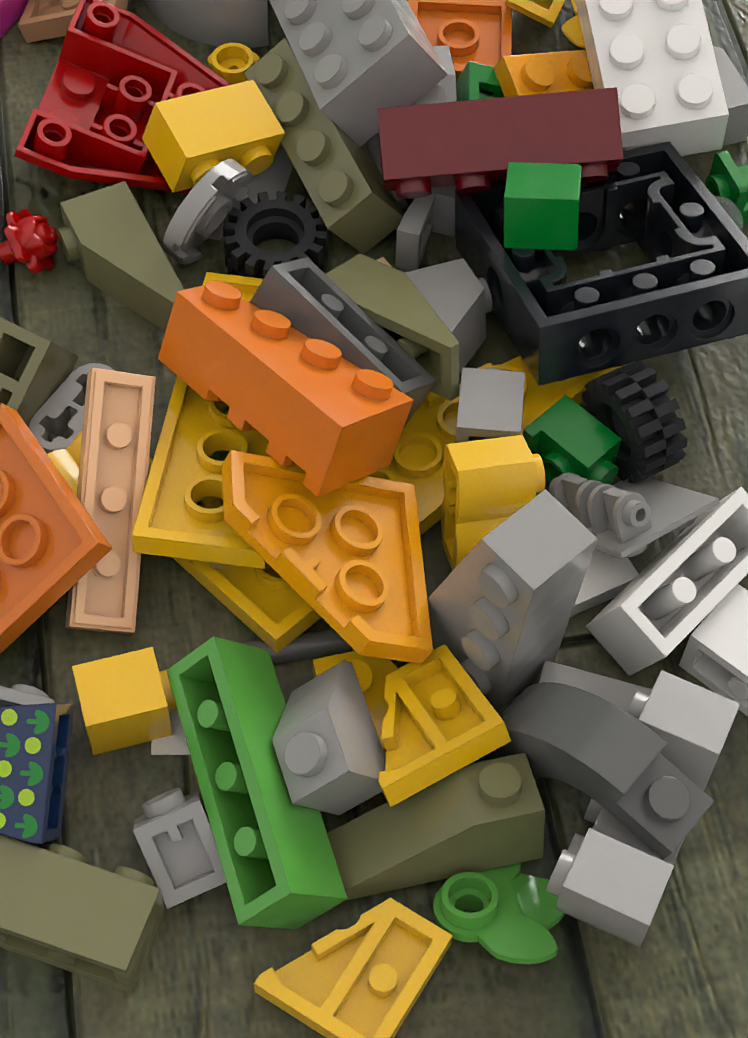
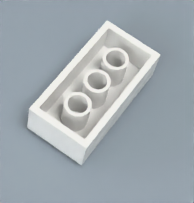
(662, 71)

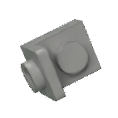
(179, 846)

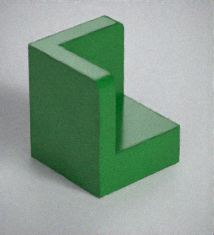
(542, 206)

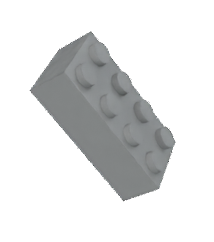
(359, 57)

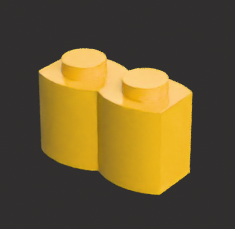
(483, 488)

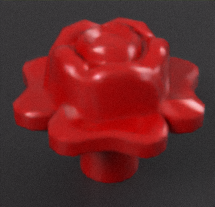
(29, 241)

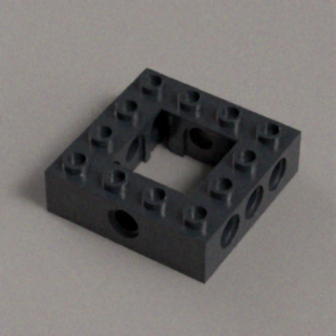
(677, 302)

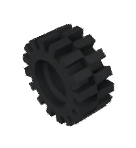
(273, 221)
(641, 415)

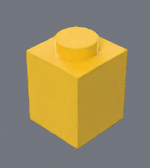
(124, 700)

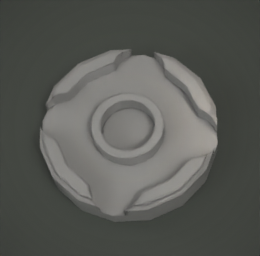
(206, 210)

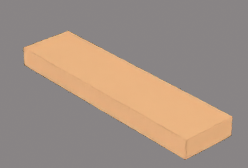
(111, 490)

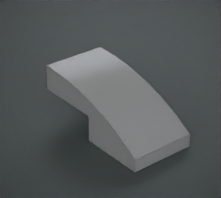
(423, 217)

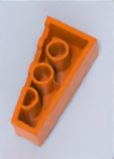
(286, 386)

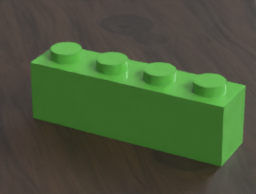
(268, 848)

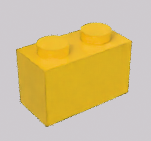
(211, 126)

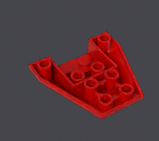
(104, 95)

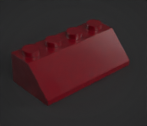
(476, 139)

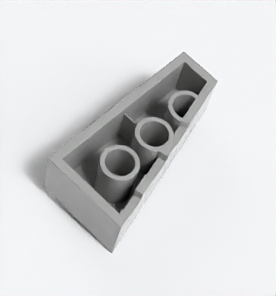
(513, 597)

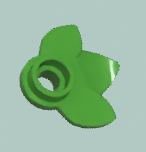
(509, 914)

